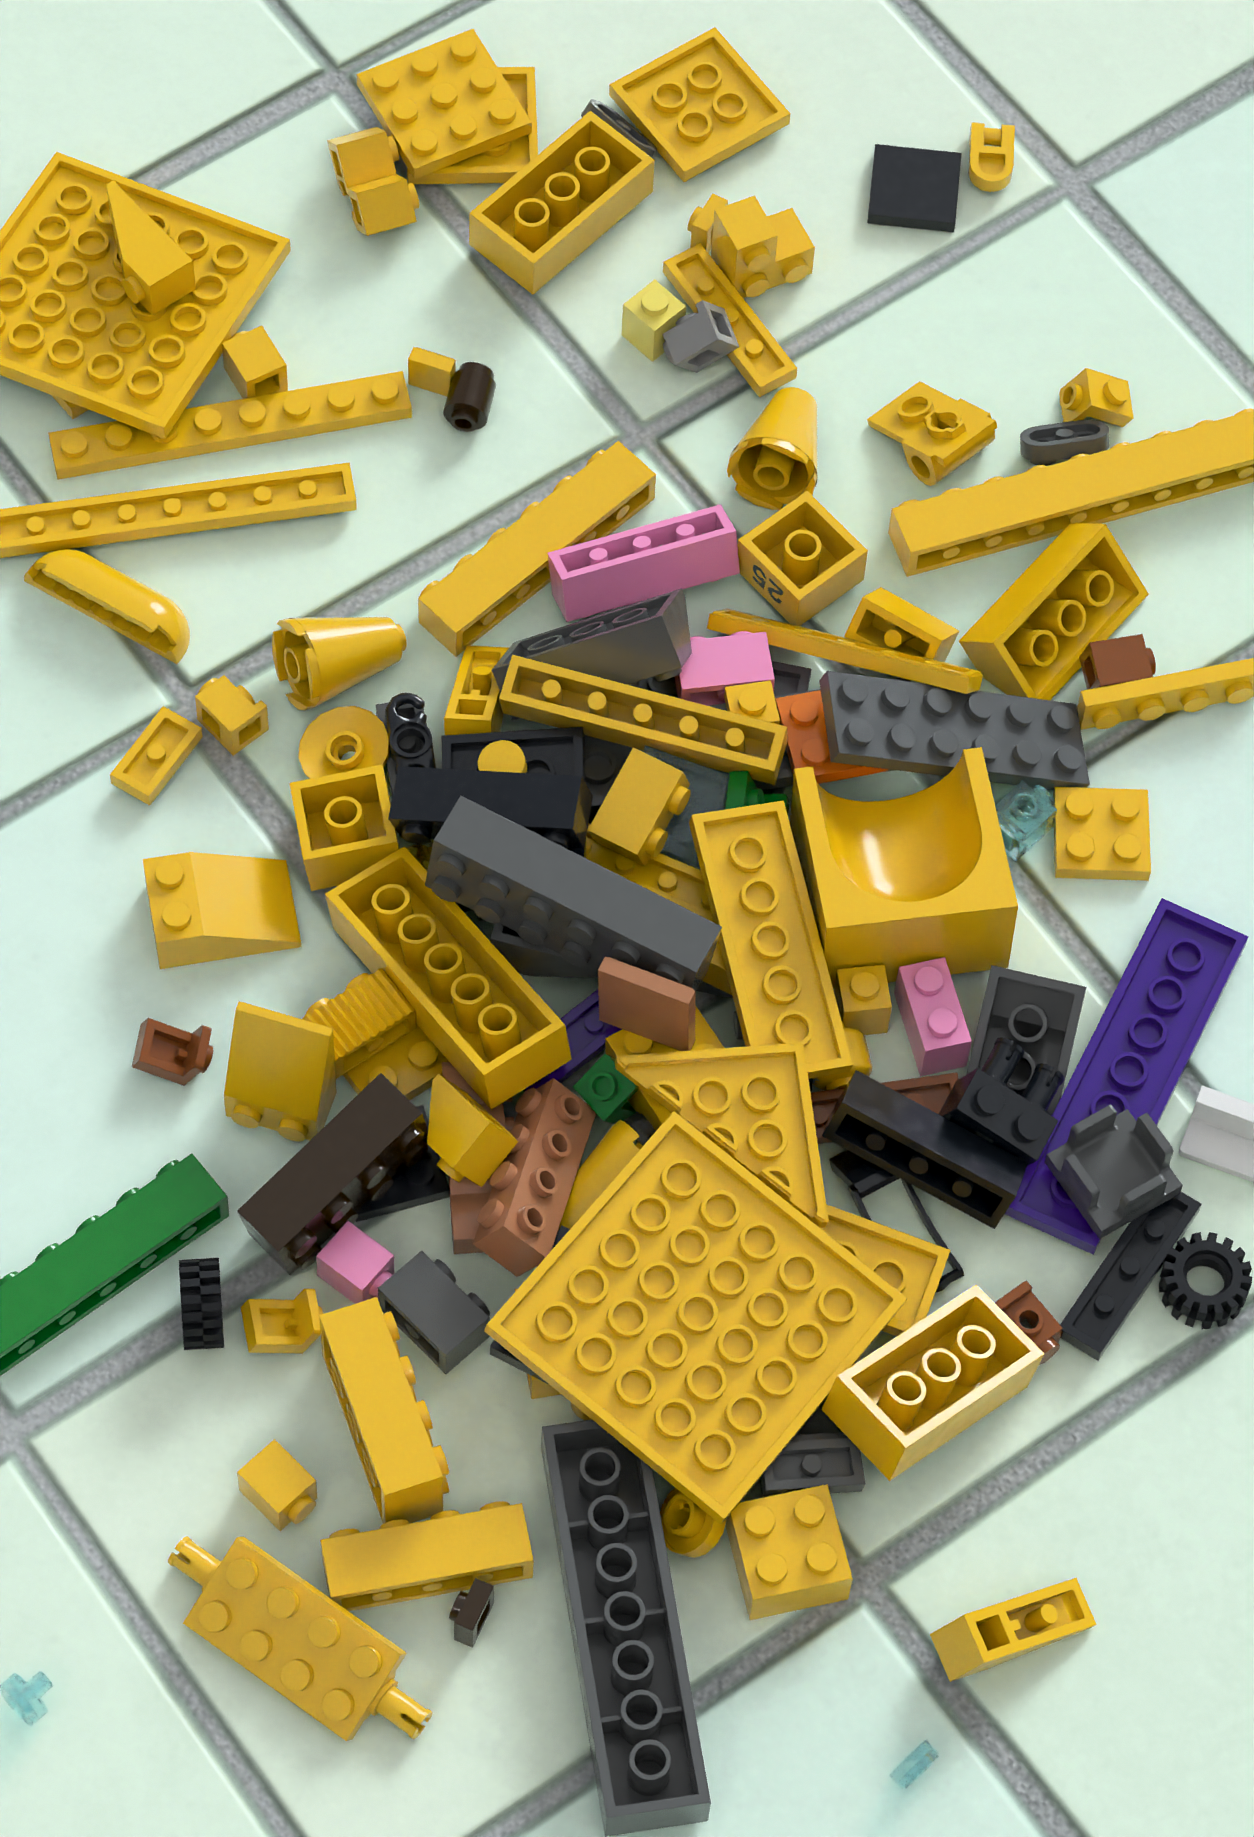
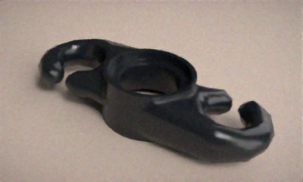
(401, 727)

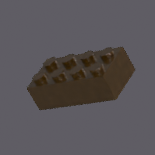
(336, 1175)

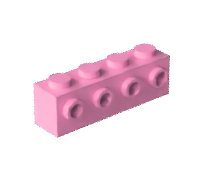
(643, 564)

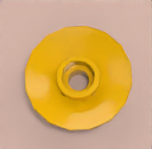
(340, 732)

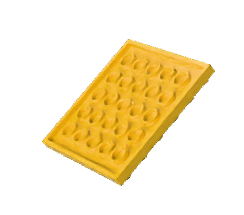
(78, 331)
(695, 1316)

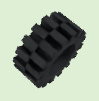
(1213, 1255)
(201, 1303)

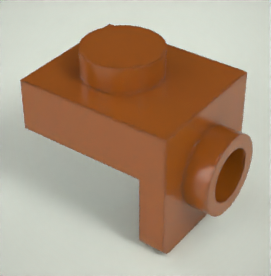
(172, 1051)

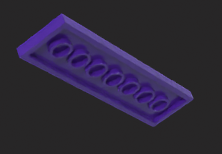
(1136, 1049)

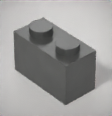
(435, 1311)

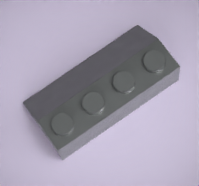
(616, 645)

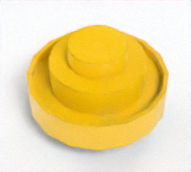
(688, 1527)

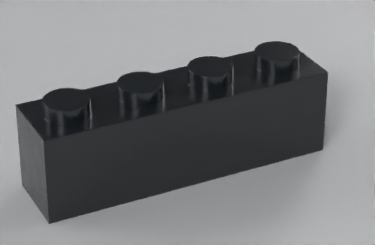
(543, 803)
(925, 1149)

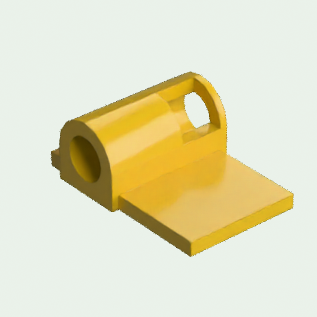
(934, 430)

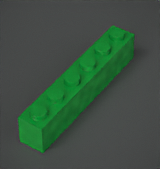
(106, 1256)

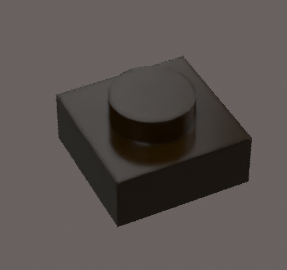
(471, 1611)

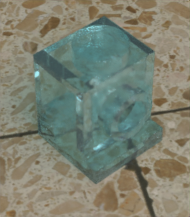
(1027, 827)

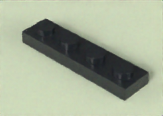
(1126, 1275)

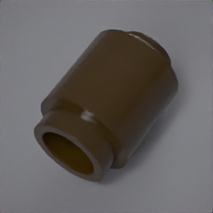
(470, 397)

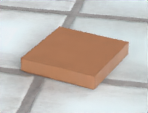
(646, 1004)

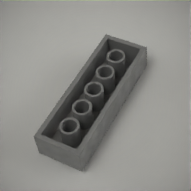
(564, 898)

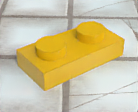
(156, 755)

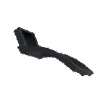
(867, 1178)

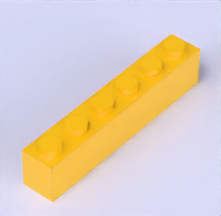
(515, 559)
(643, 718)

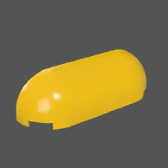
(113, 600)

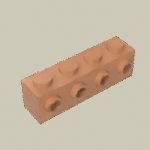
(535, 1177)

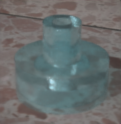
(26, 1696)

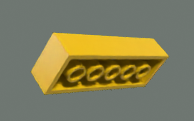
(452, 976)

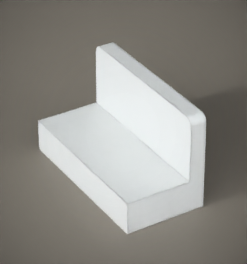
(1221, 1134)

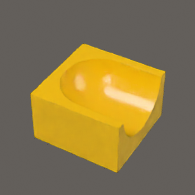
(907, 873)

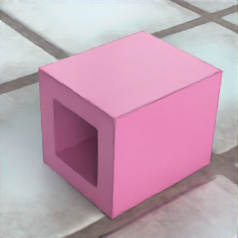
(354, 1264)

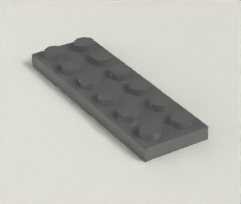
(929, 726)

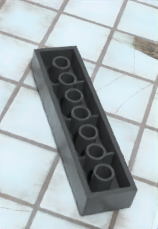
(624, 1631)

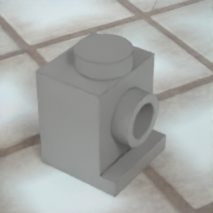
(700, 338)

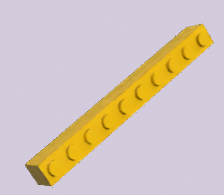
(1080, 490)

